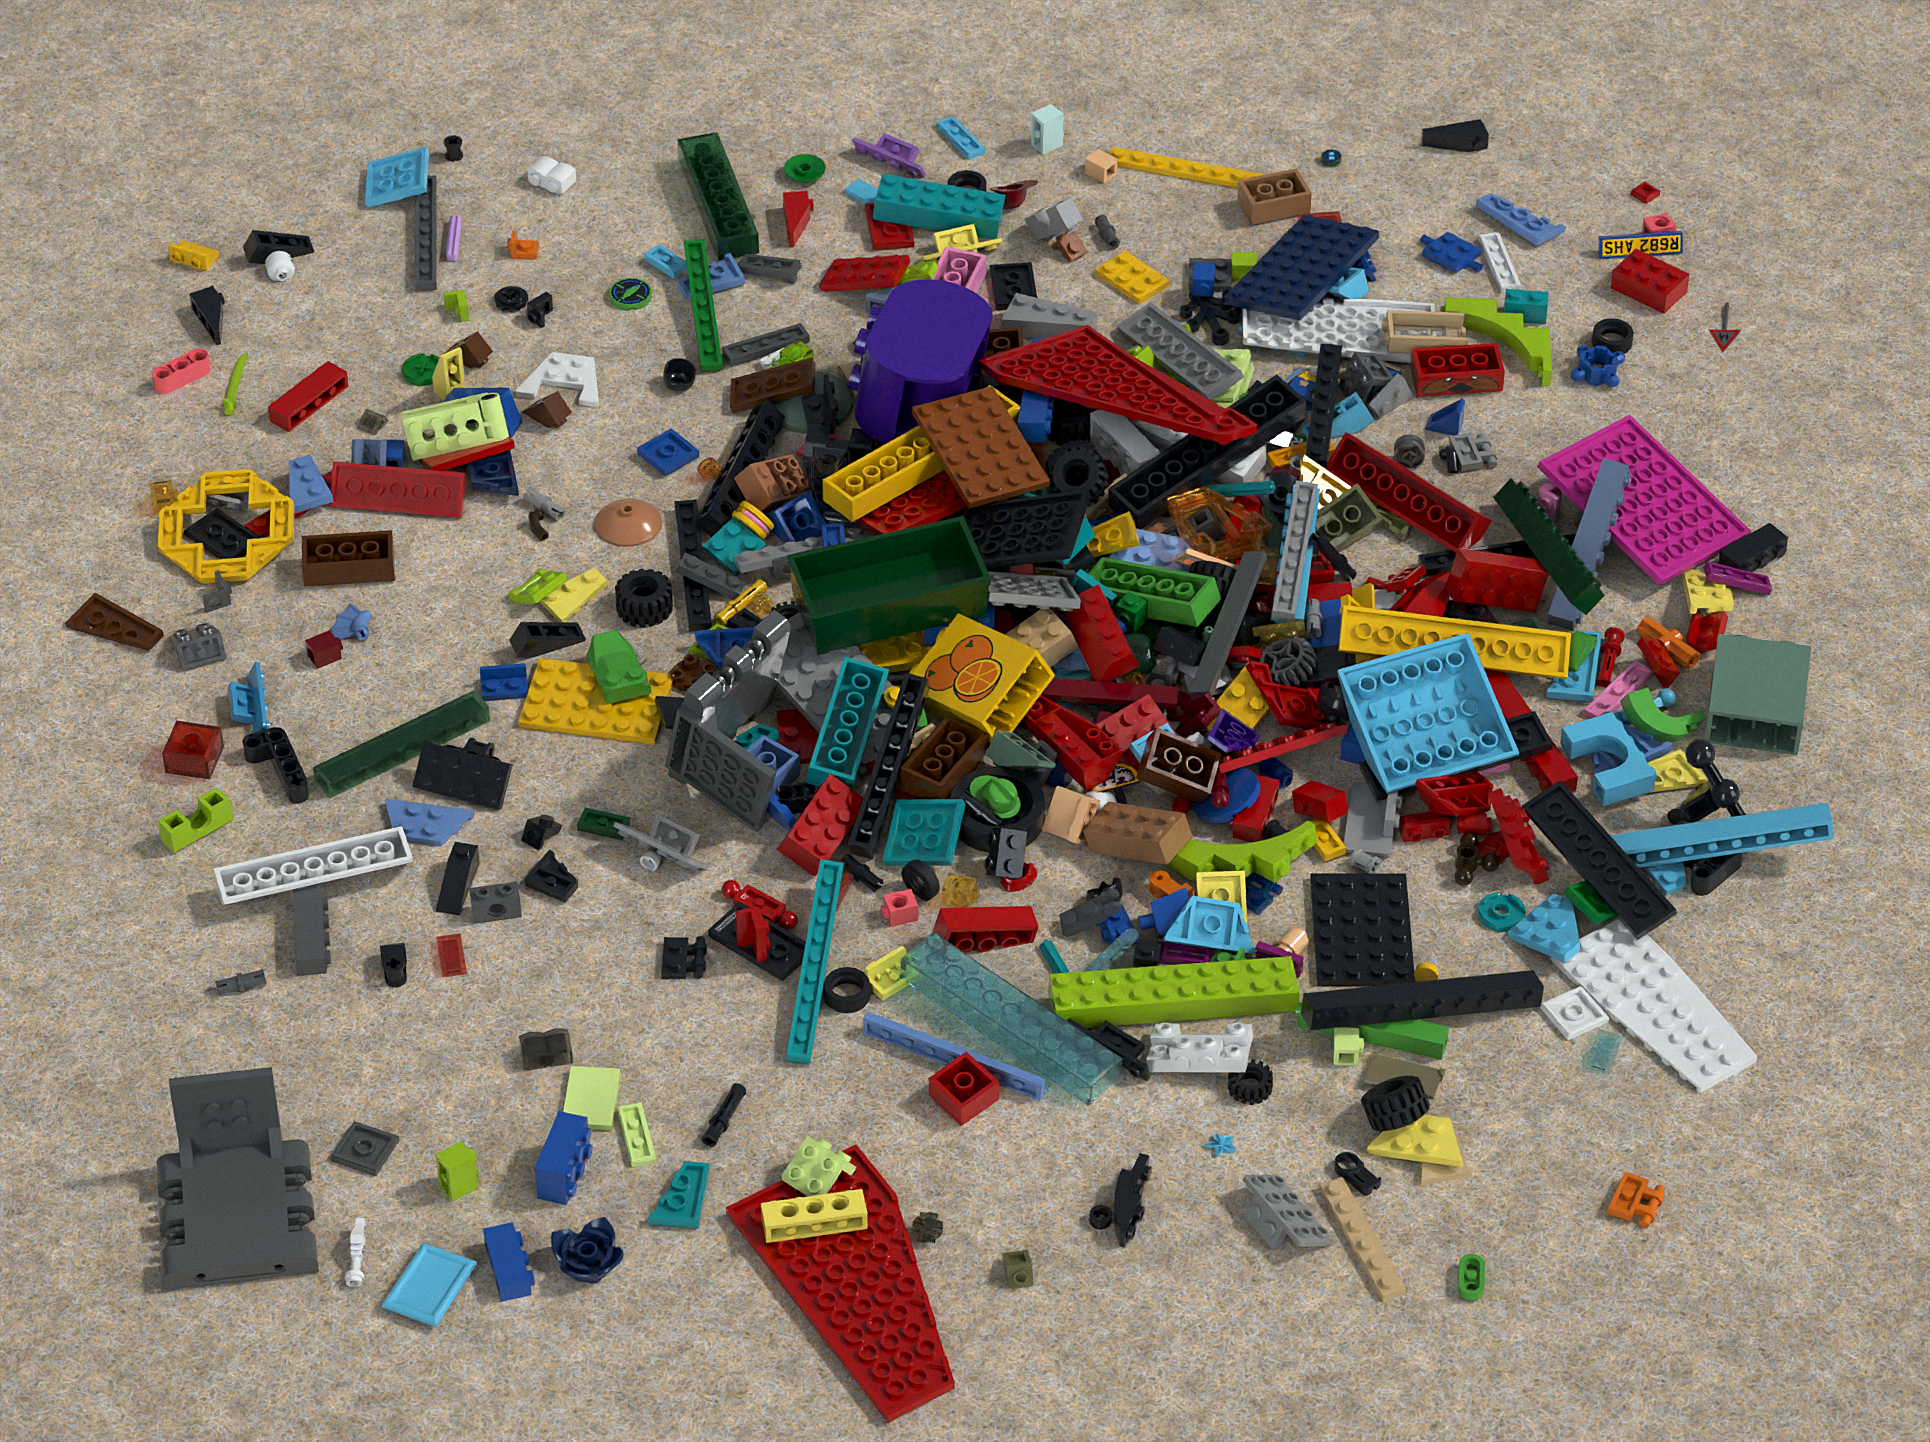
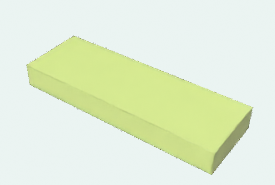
(636, 1135)

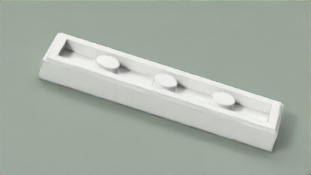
(1499, 262)

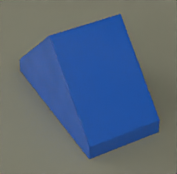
(1448, 419)

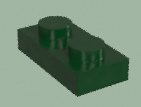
(601, 823)

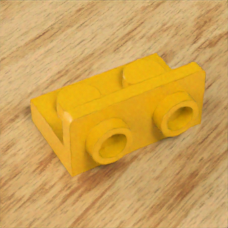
(192, 255)

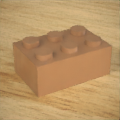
(1274, 196)

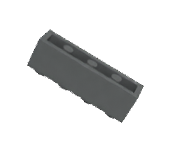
(310, 931)

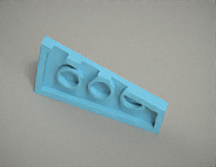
(1579, 684)

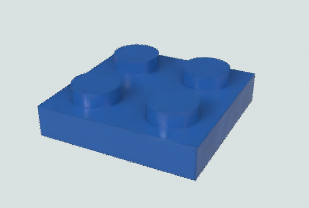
(668, 452)

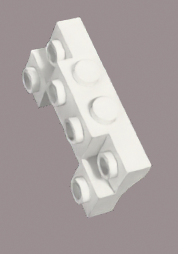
(1199, 1053)

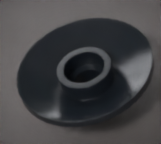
(1284, 485)

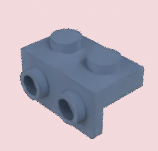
(369, 452)

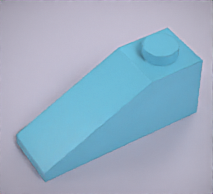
(1348, 417)

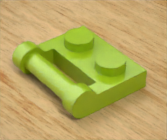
(537, 587)

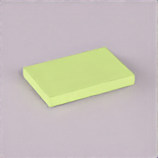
(593, 1094)

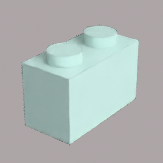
(1047, 129)

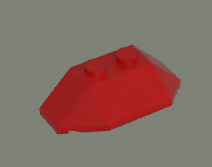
(1455, 793)

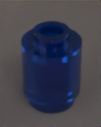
(1276, 770)

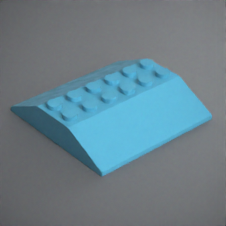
(1425, 713)

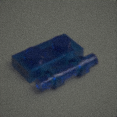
(1259, 898)

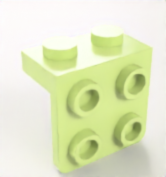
(816, 1167)

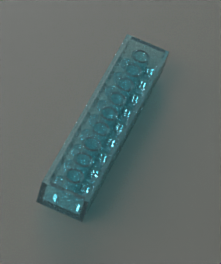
(1011, 1018)

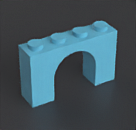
(1608, 735)

